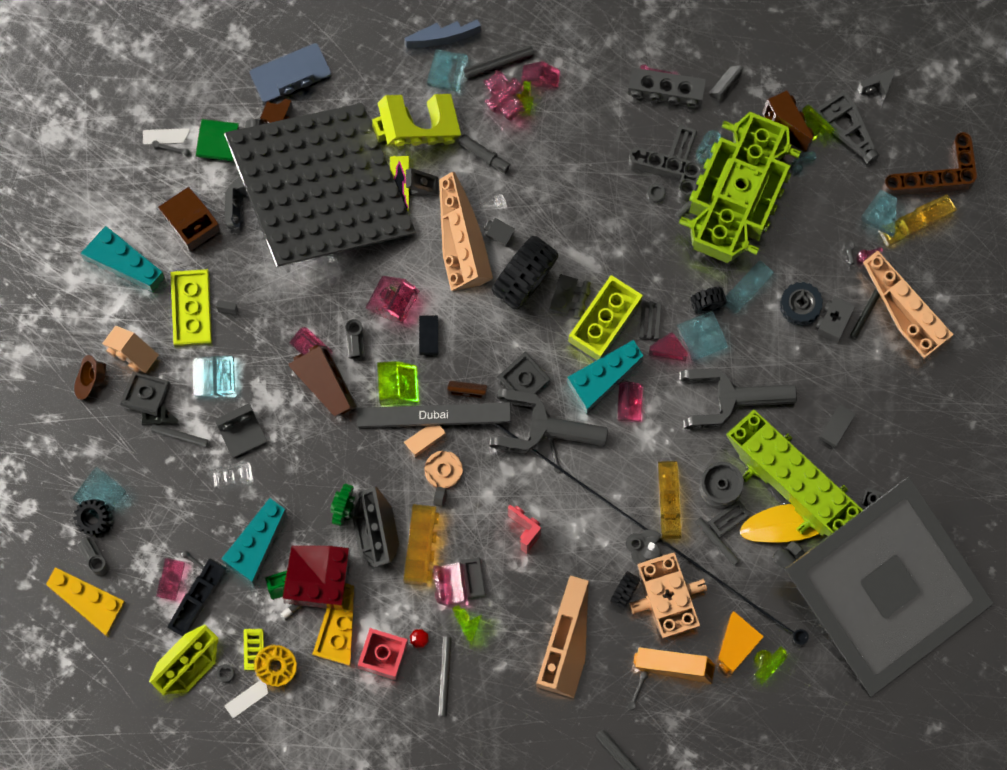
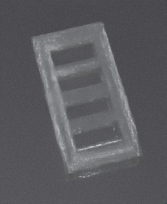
(240, 480)

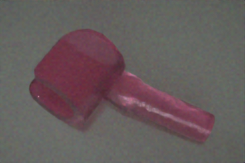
(863, 254)

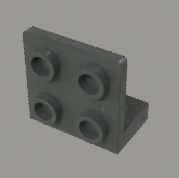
(240, 430)

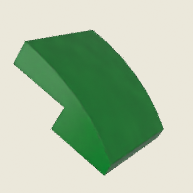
(212, 140)

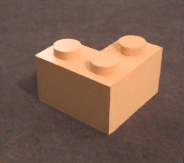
(131, 348)

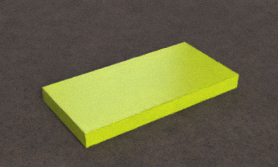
(191, 307)

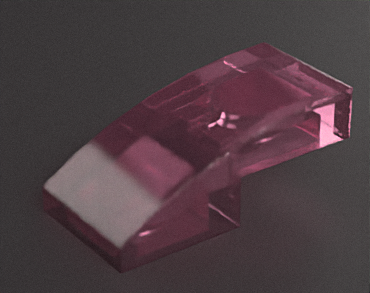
(170, 579)

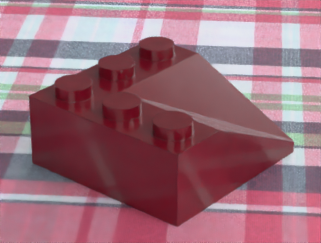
(316, 576)

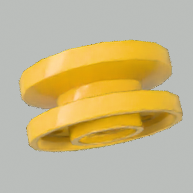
(283, 674)

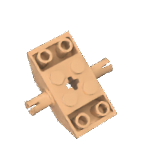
(662, 577)

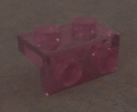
(449, 584)

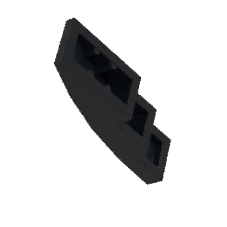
(196, 597)

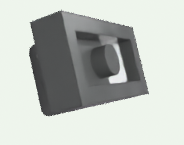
(881, 81)
(421, 183)

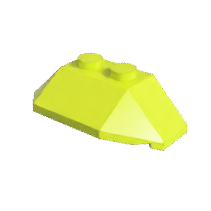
(186, 662)

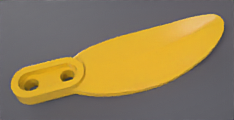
(776, 526)

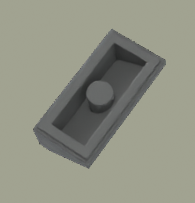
(726, 82)

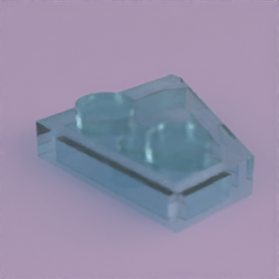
(882, 213)

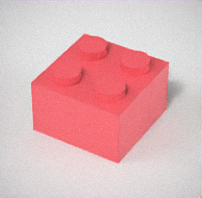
(382, 654)

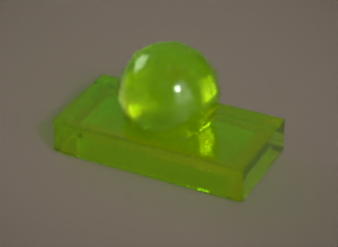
(817, 122)
(768, 663)

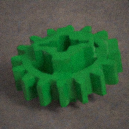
(342, 504)

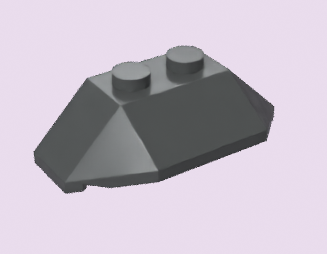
(375, 527)

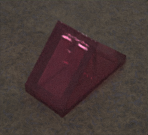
(541, 75)
(669, 348)

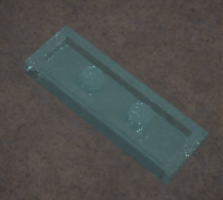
(748, 286)

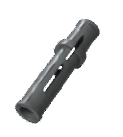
(489, 157)

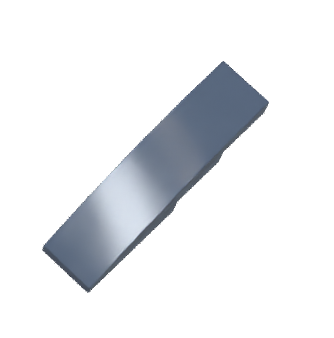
(438, 36)

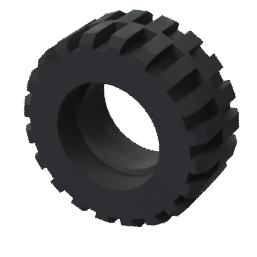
(525, 272)

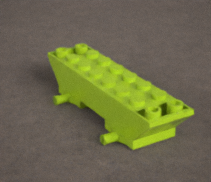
(792, 475)

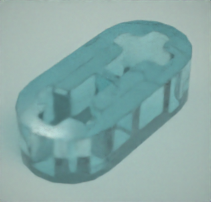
(704, 145)

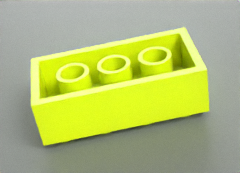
(617, 304)

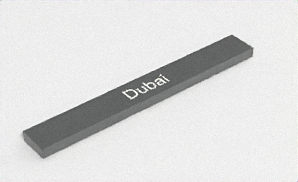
(433, 415)

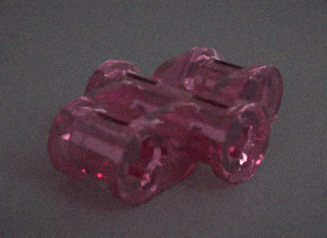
(504, 95)

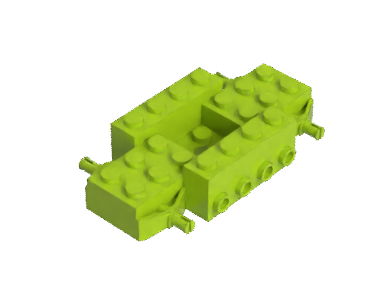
(730, 213)

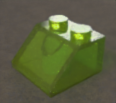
(397, 383)

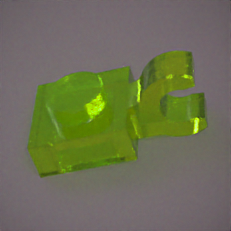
(525, 99)

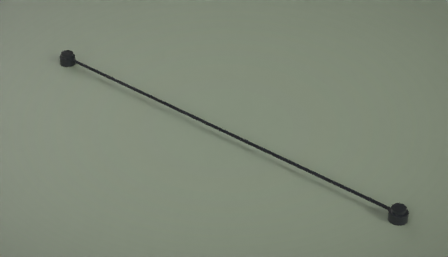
(799, 637)

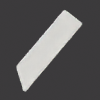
(165, 135)
(247, 698)

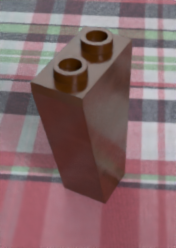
(323, 379)

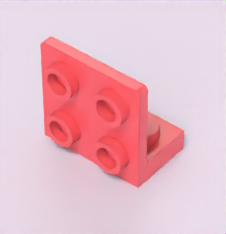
(532, 526)

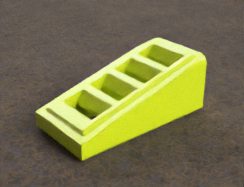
(252, 632)

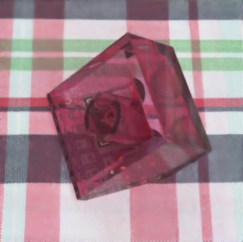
(393, 298)

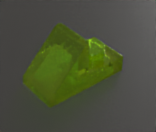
(469, 627)

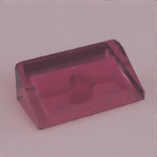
(306, 339)
(629, 401)

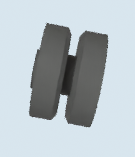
(719, 474)

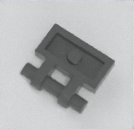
(564, 294)

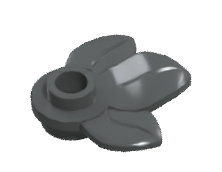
(647, 548)

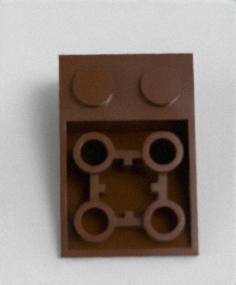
(783, 110)
(189, 218)

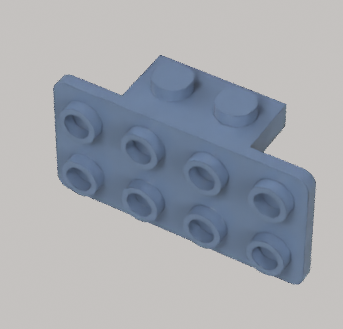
(290, 73)

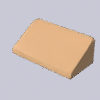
(424, 439)

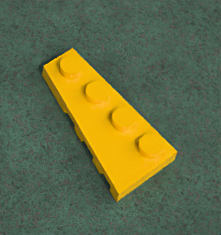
(89, 601)
(336, 631)

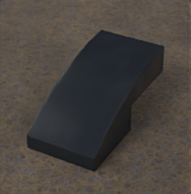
(428, 334)

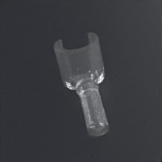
(498, 199)

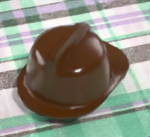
(89, 376)

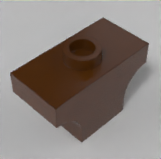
(276, 112)

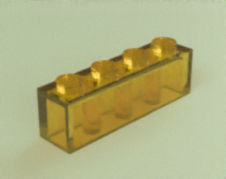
(420, 545)

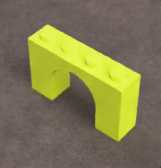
(401, 130)

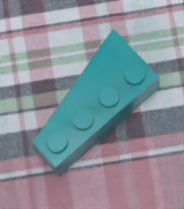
(117, 256)
(602, 376)
(255, 542)

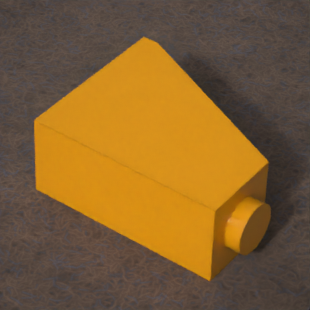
(737, 644)

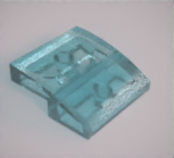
(702, 335)
(213, 376)
(99, 487)

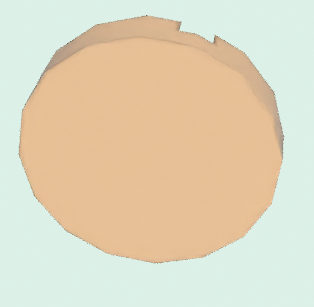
(443, 469)

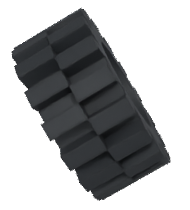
(708, 300)
(81, 516)
(625, 590)

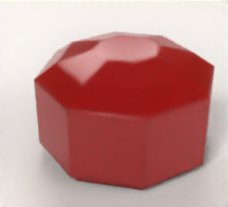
(419, 638)

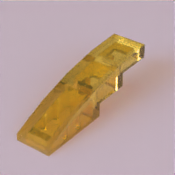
(919, 219)
(669, 500)

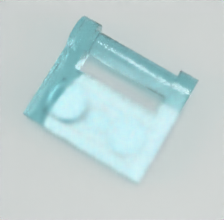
(441, 68)

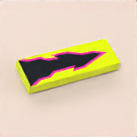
(398, 168)

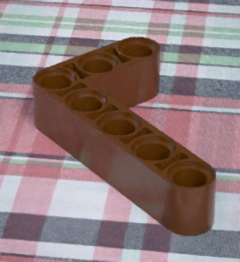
(938, 176)

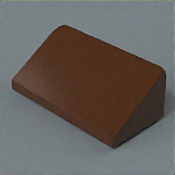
(467, 389)

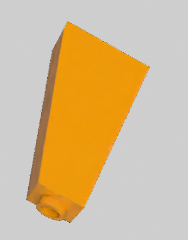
(675, 664)

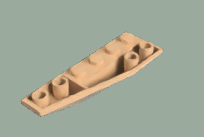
(462, 239)
(907, 309)
(567, 643)

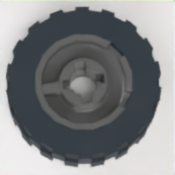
(791, 308)

